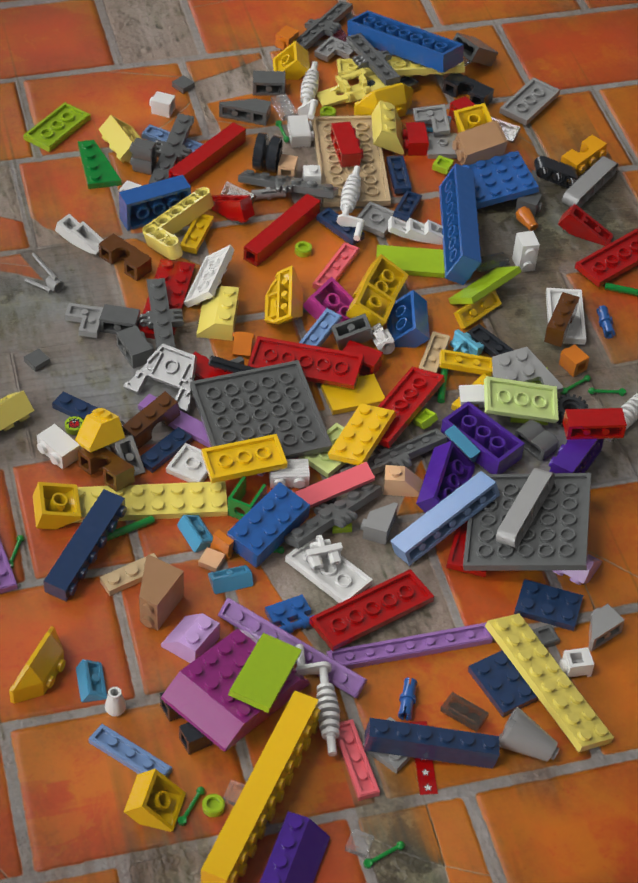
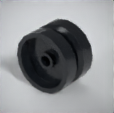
(267, 152)

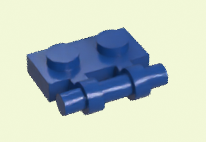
(290, 610)

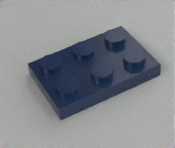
(548, 605)
(502, 683)

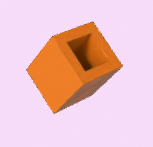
(286, 37)
(574, 360)

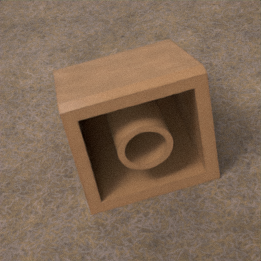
(480, 143)
(159, 592)

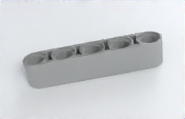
(590, 182)
(525, 507)

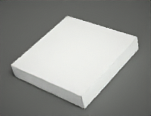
(188, 465)

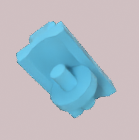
(463, 343)

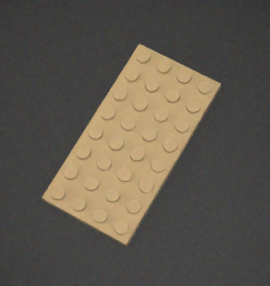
(372, 172)

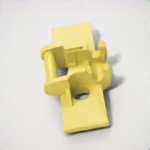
(350, 93)

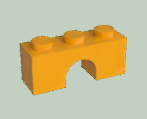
(591, 151)

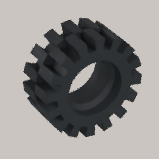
(569, 403)

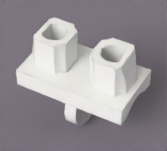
(383, 339)
(323, 549)

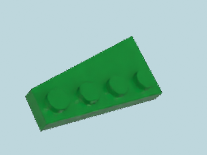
(96, 166)

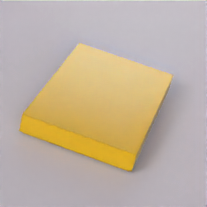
(346, 400)

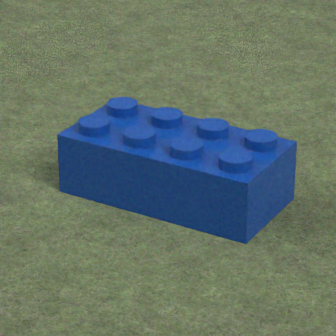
(147, 202)
(267, 523)

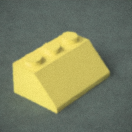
(387, 128)
(119, 136)
(219, 314)
(14, 408)

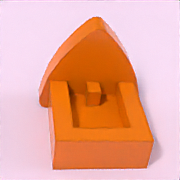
(242, 344)
(223, 544)

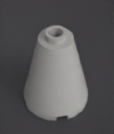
(527, 737)

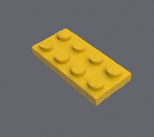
(361, 434)
(244, 458)

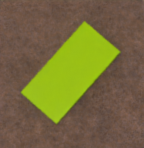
(57, 127)
(415, 260)
(485, 285)
(265, 672)

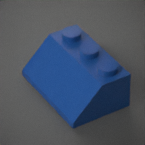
(409, 321)

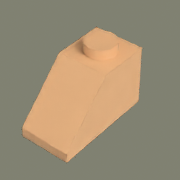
(401, 482)

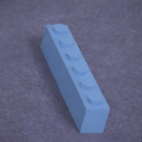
(445, 518)

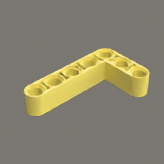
(161, 231)

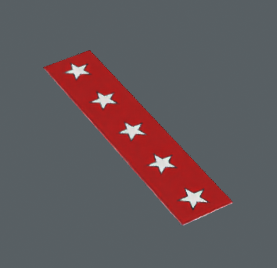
(425, 772)

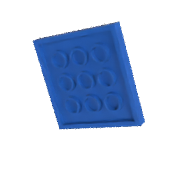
(502, 179)

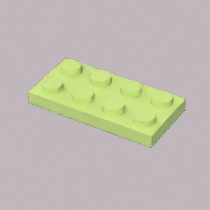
(520, 399)

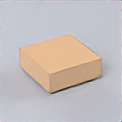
(211, 559)

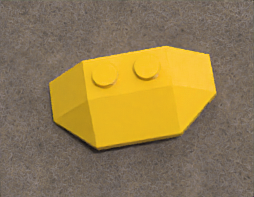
(398, 95)
(284, 298)
(40, 669)

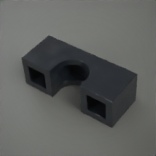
(459, 84)
(190, 737)

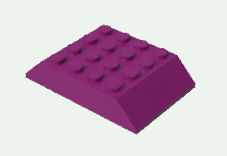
(203, 689)

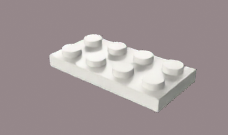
(209, 276)
(576, 331)
(337, 581)

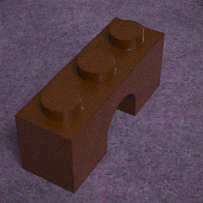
(135, 261)
(561, 318)
(162, 409)
(115, 470)

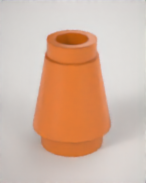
(526, 218)

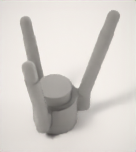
(53, 282)

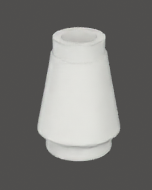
(115, 702)

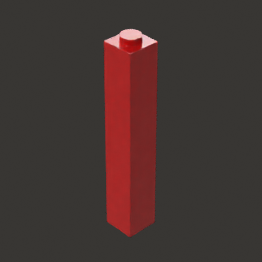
(210, 153)
(281, 230)

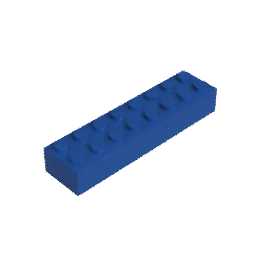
(407, 41)
(459, 224)

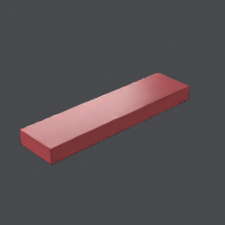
(337, 264)
(337, 485)
(356, 761)

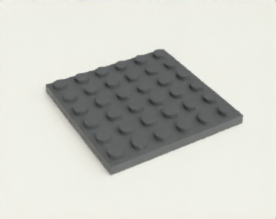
(260, 405)
(553, 540)

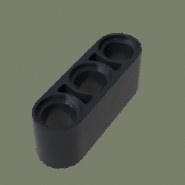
(555, 171)

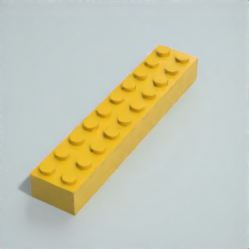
(262, 791)

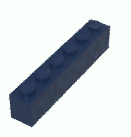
(84, 545)
(431, 743)

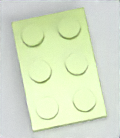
(321, 461)

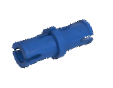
(606, 322)
(407, 699)

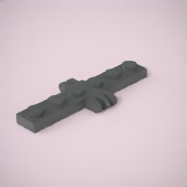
(326, 25)
(372, 58)
(173, 149)
(288, 184)
(160, 317)
(403, 453)
(336, 514)

